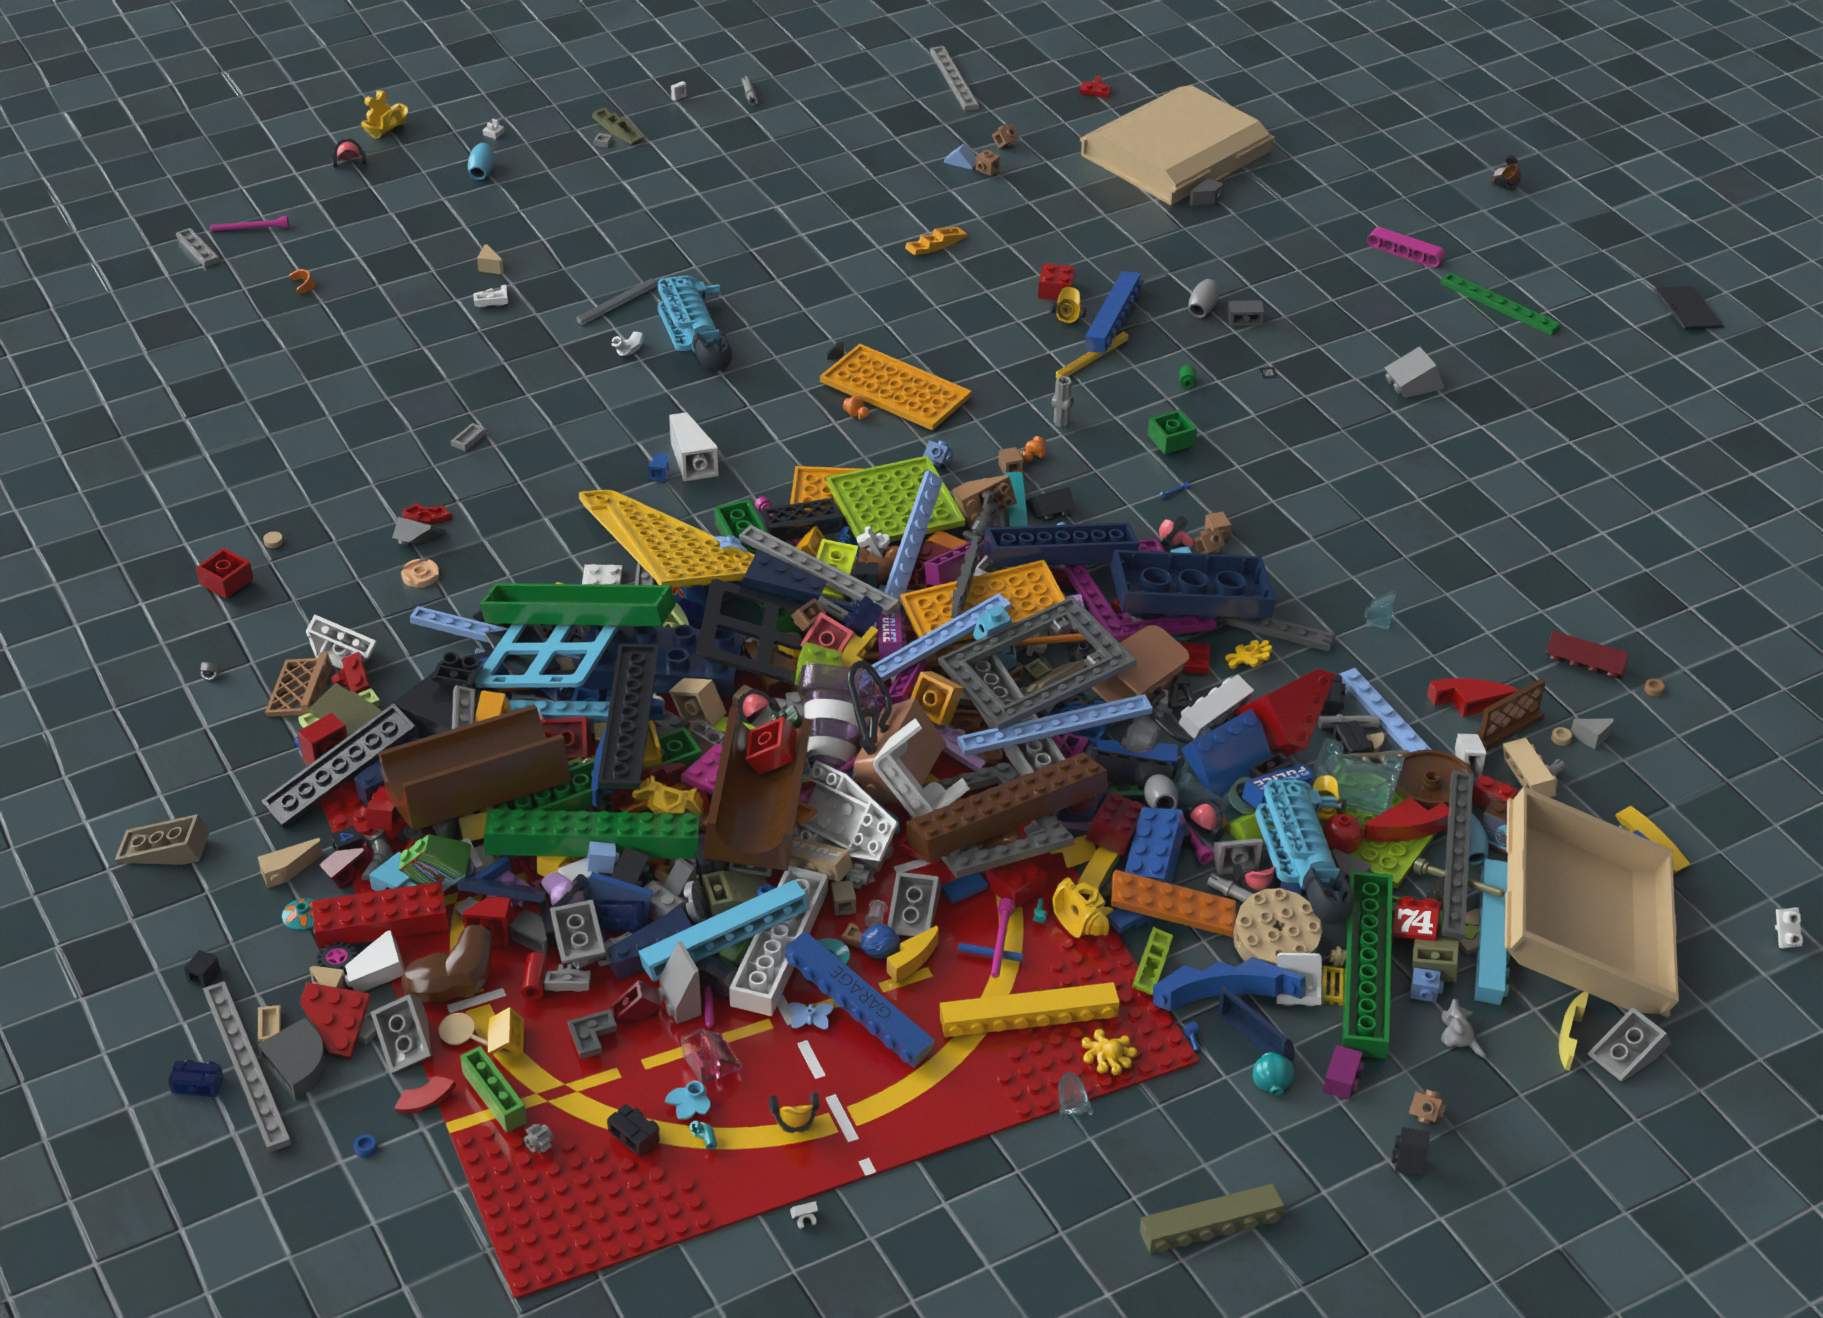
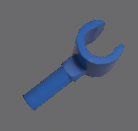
(1190, 1031)

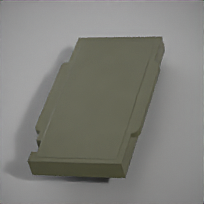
(346, 706)

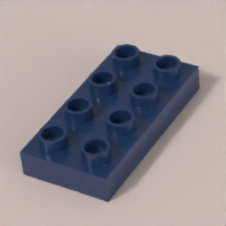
(1192, 585)
(675, 660)

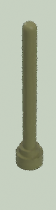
(1424, 867)

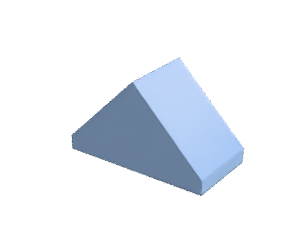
(962, 157)

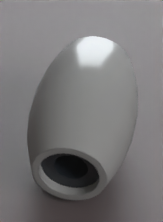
(1203, 298)
(1161, 792)

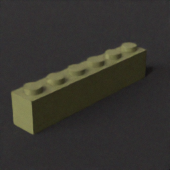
(1211, 1218)

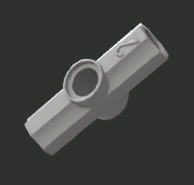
(1062, 401)

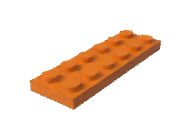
(1173, 903)

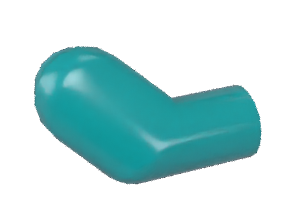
(704, 1132)

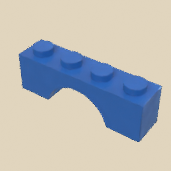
(1161, 751)

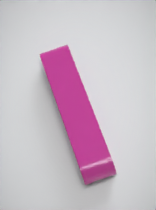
(1406, 247)

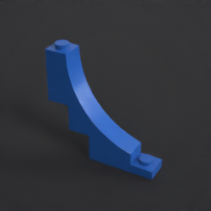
(1248, 978)

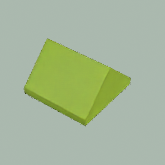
(1246, 827)

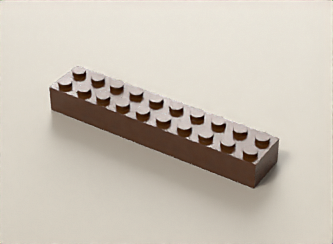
(1006, 806)

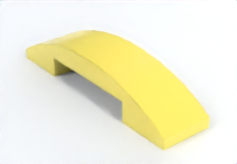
(1568, 1045)

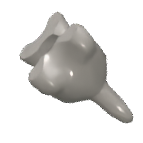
(1459, 1030)

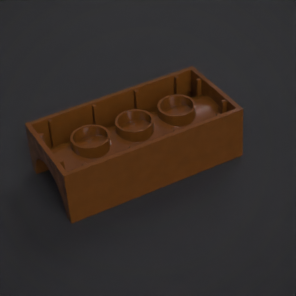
(473, 767)
(754, 813)

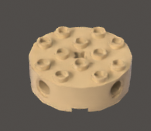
(1275, 924)

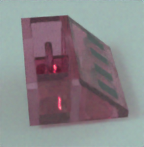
(709, 1055)

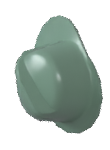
(1236, 799)

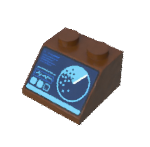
(1495, 826)

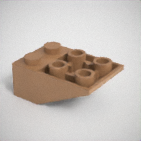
(971, 495)

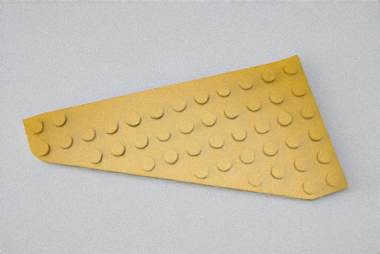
(664, 545)

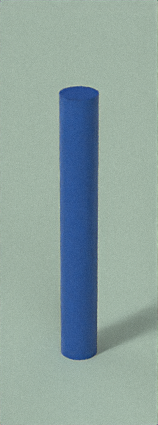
(980, 950)

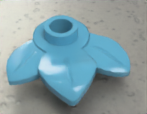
(687, 1101)

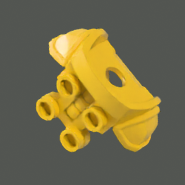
(382, 114)
(669, 800)
(1076, 913)

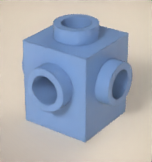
(939, 453)
(1426, 984)

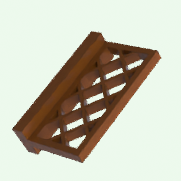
(1512, 719)

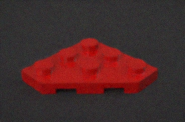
(337, 1015)

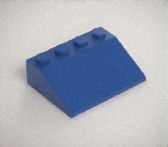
(1228, 752)

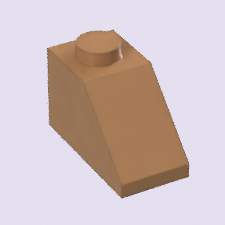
(807, 614)

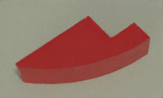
(1468, 694)
(1407, 822)

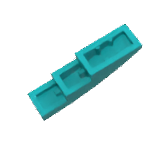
(1017, 514)

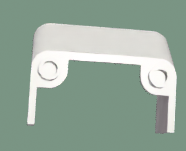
(904, 785)

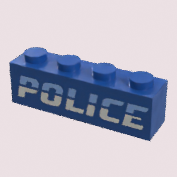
(1254, 788)

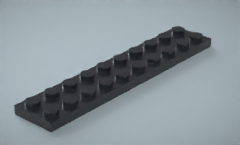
(628, 717)

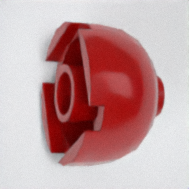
(1343, 833)

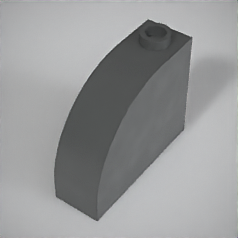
(295, 1057)

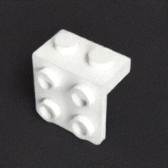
(1307, 965)

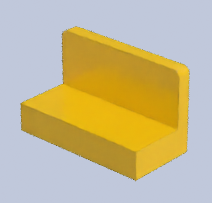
(653, 748)
(1078, 853)
(507, 1032)

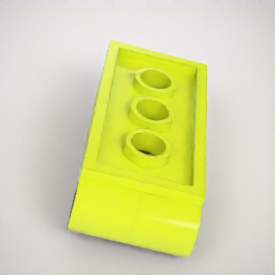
(839, 556)

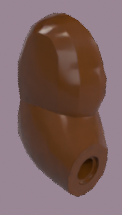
(452, 973)

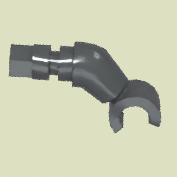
(983, 520)
(381, 851)

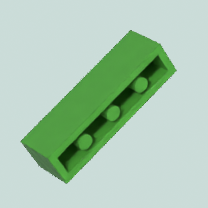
(493, 1089)

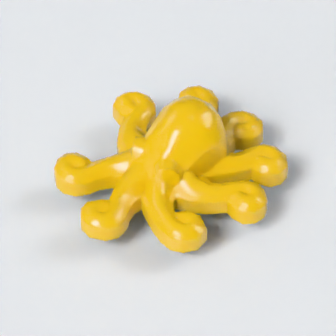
(1251, 654)
(1109, 1052)

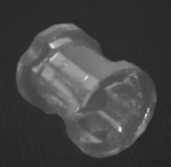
(876, 913)

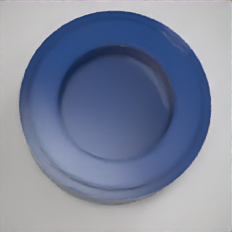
(365, 1146)

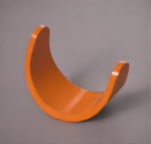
(308, 285)

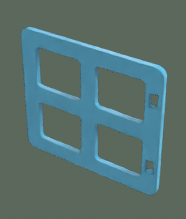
(545, 652)

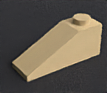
(288, 862)

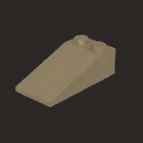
(1053, 676)
(166, 842)

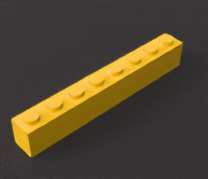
(1029, 1009)

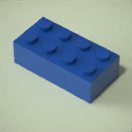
(1157, 844)

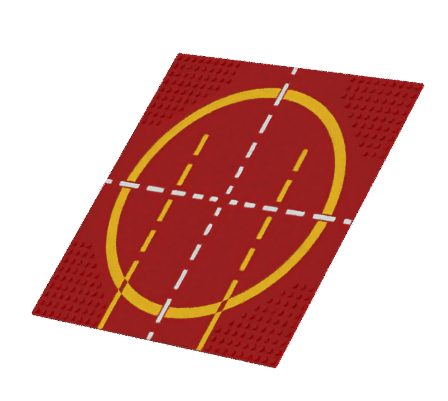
(602, 1204)

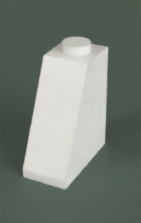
(1472, 752)
(375, 964)

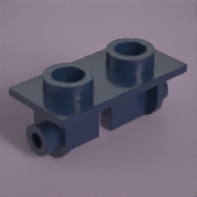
(555, 693)

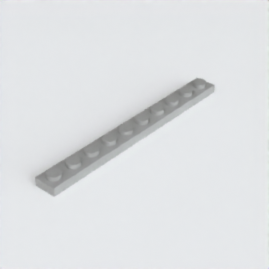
(835, 578)
(247, 1067)

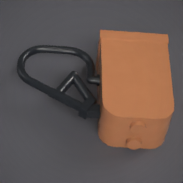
(1157, 668)
(922, 747)

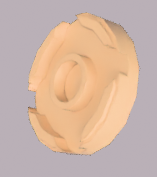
(420, 573)

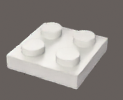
(602, 574)

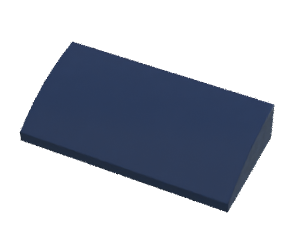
(1253, 1026)

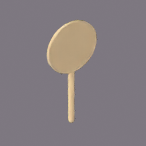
(459, 1029)

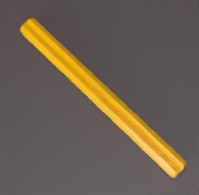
(1090, 357)

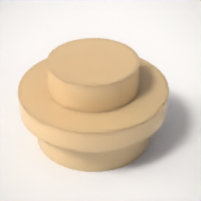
(1337, 956)

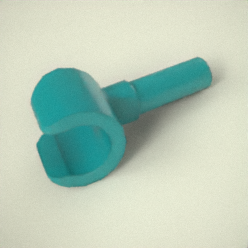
(1040, 915)

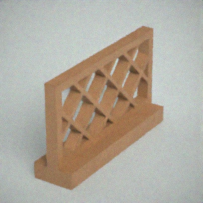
(313, 688)

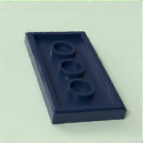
(502, 889)

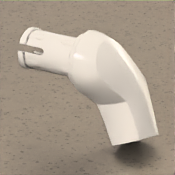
(628, 346)

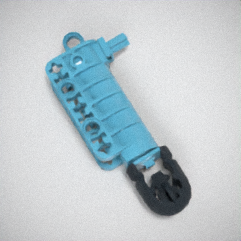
(693, 320)
(1304, 846)

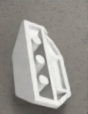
(337, 641)

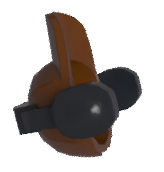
(1509, 175)

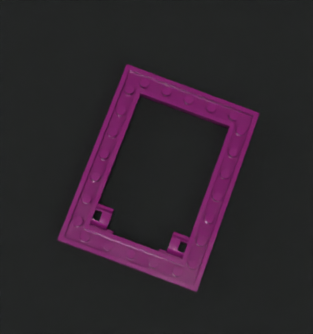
(1121, 625)

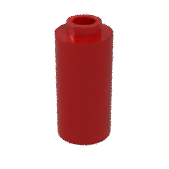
(534, 976)

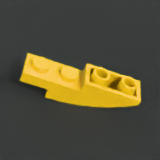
(857, 647)

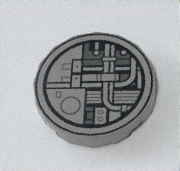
(697, 904)

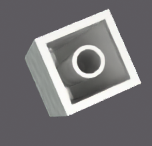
(692, 448)

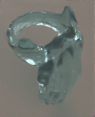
(1073, 1096)

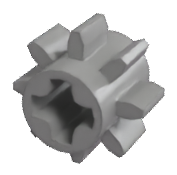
(859, 875)
(538, 1138)

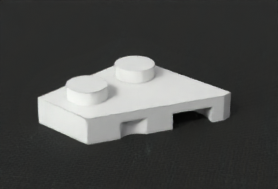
(491, 297)

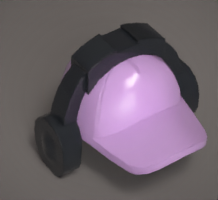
(564, 891)

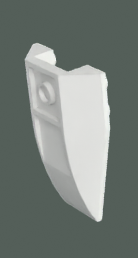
(846, 816)

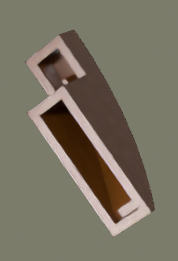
(771, 685)

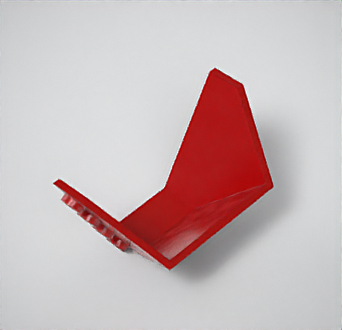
(1292, 711)

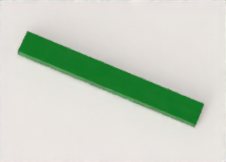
(1501, 303)

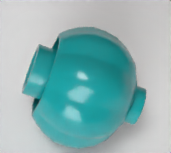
(1273, 1073)

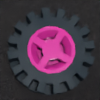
(336, 956)

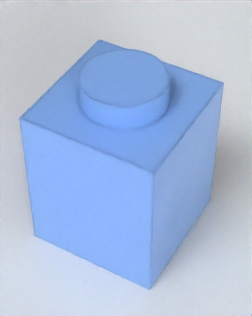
(602, 857)

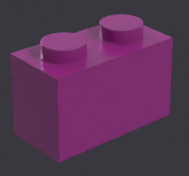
(1343, 1072)

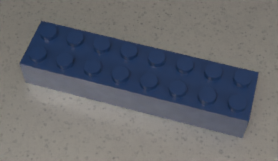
(1058, 543)

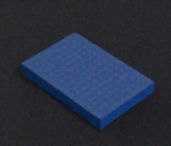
(608, 888)

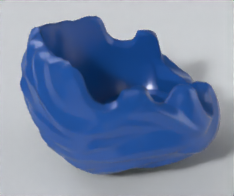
(880, 941)

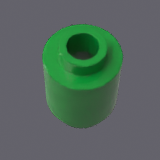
(1187, 376)

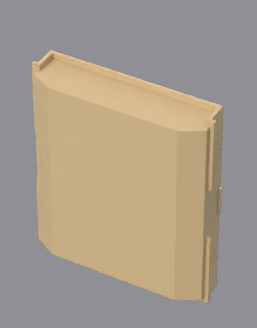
(1177, 143)
(1590, 904)

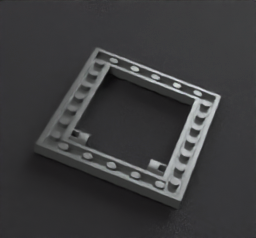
(1068, 613)
(1042, 836)

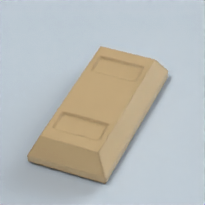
(268, 1021)

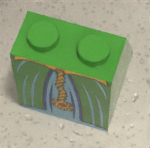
(436, 860)

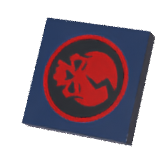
(1083, 810)

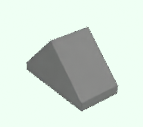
(1592, 731)

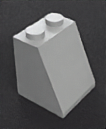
(1414, 374)

